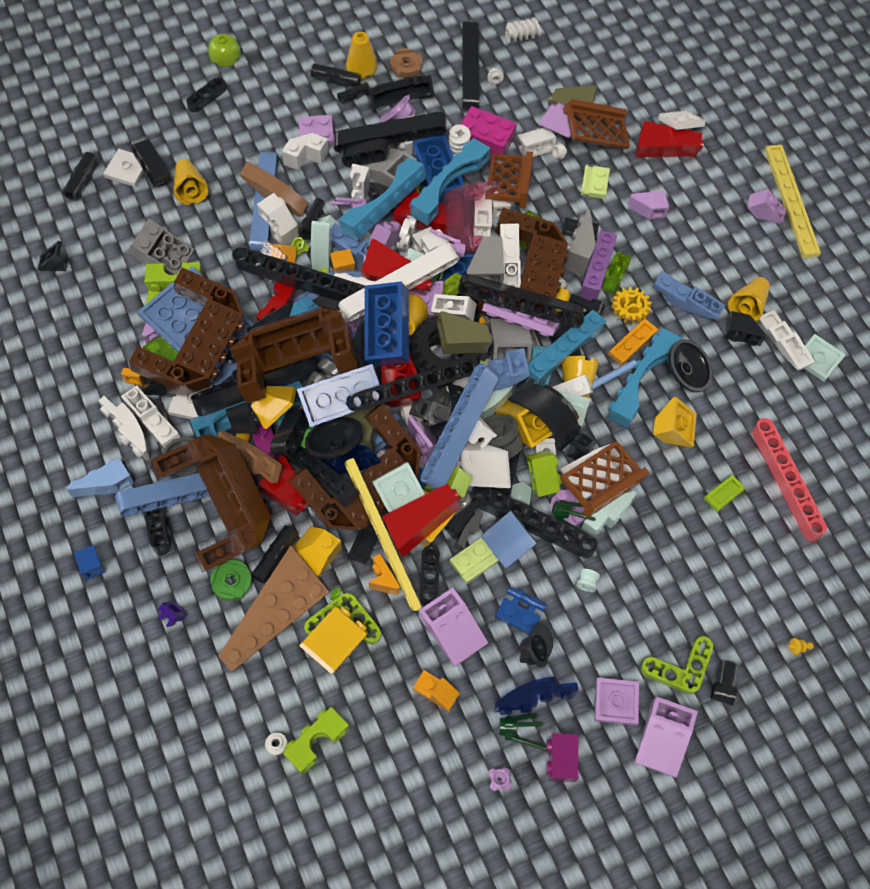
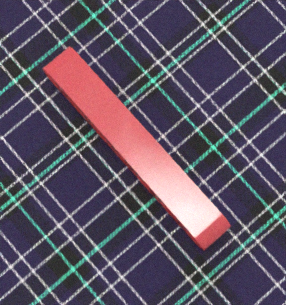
(787, 487)

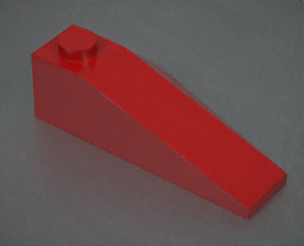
(398, 371)

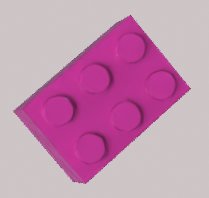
(490, 130)

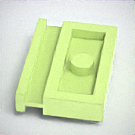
(595, 181)
(473, 560)

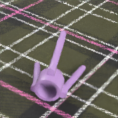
(348, 201)
(457, 246)

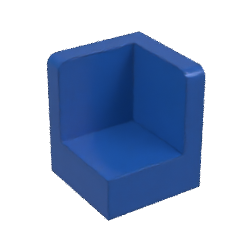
(89, 562)

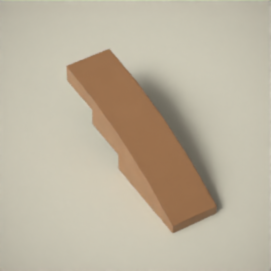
(267, 184)
(255, 459)

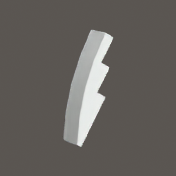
(785, 340)

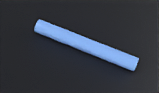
(613, 374)

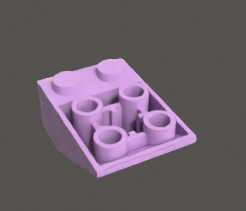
(452, 627)
(665, 736)

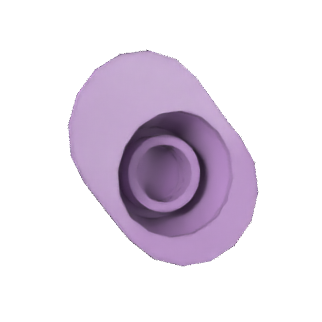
(401, 110)

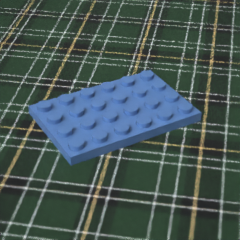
(174, 317)

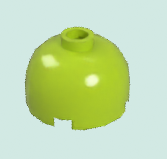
(224, 50)

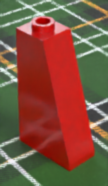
(666, 141)
(404, 209)
(382, 261)
(421, 517)

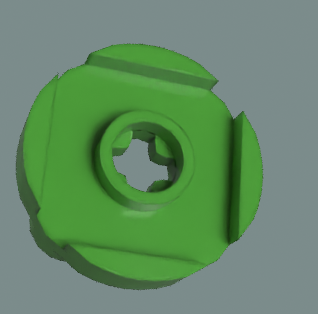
(227, 570)

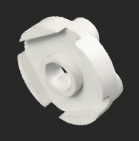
(407, 228)

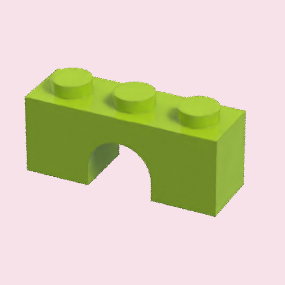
(157, 278)
(328, 725)

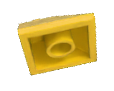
(276, 402)
(676, 424)
(318, 549)

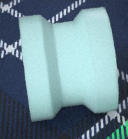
(588, 580)

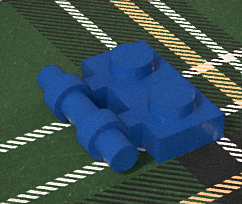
(517, 616)

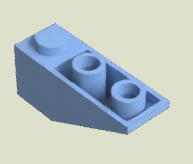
(105, 480)

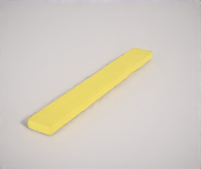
(792, 201)
(382, 535)

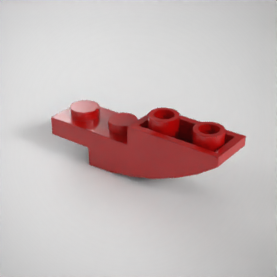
(283, 295)

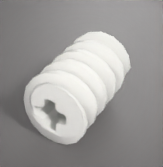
(521, 29)
(458, 137)

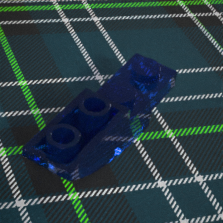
(363, 457)
(527, 695)

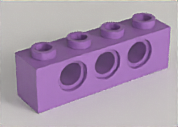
(598, 265)

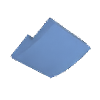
(510, 369)
(508, 539)

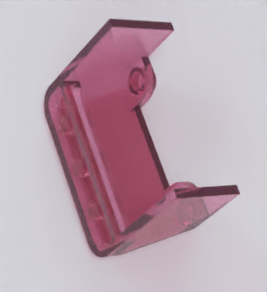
(459, 212)

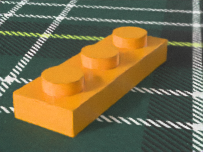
(633, 342)

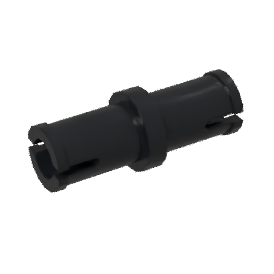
(353, 92)

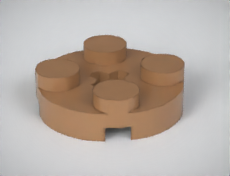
(406, 70)

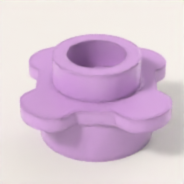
(495, 774)

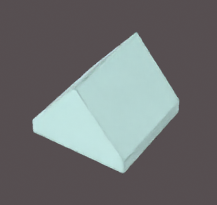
(521, 492)

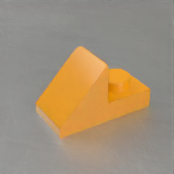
(386, 581)
(436, 690)

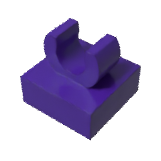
(172, 612)

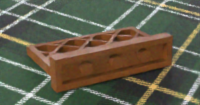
(597, 113)
(522, 178)
(610, 493)

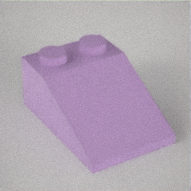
(422, 437)

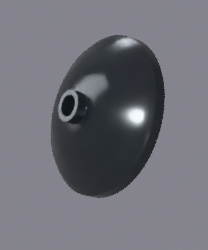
(690, 366)
(334, 438)

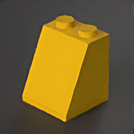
(530, 427)
(334, 639)

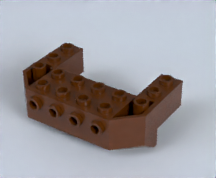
(545, 255)
(291, 341)
(206, 343)
(398, 450)
(230, 489)

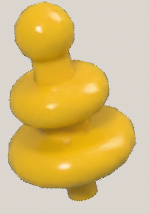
(797, 646)

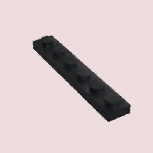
(327, 478)

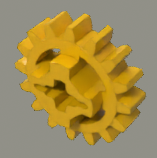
(630, 306)

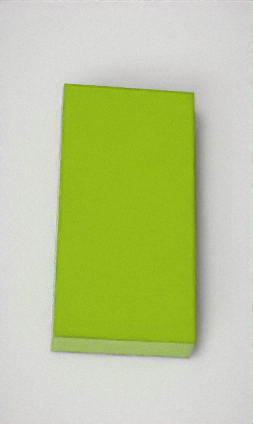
(724, 493)

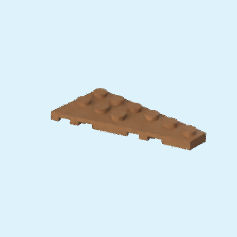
(281, 601)

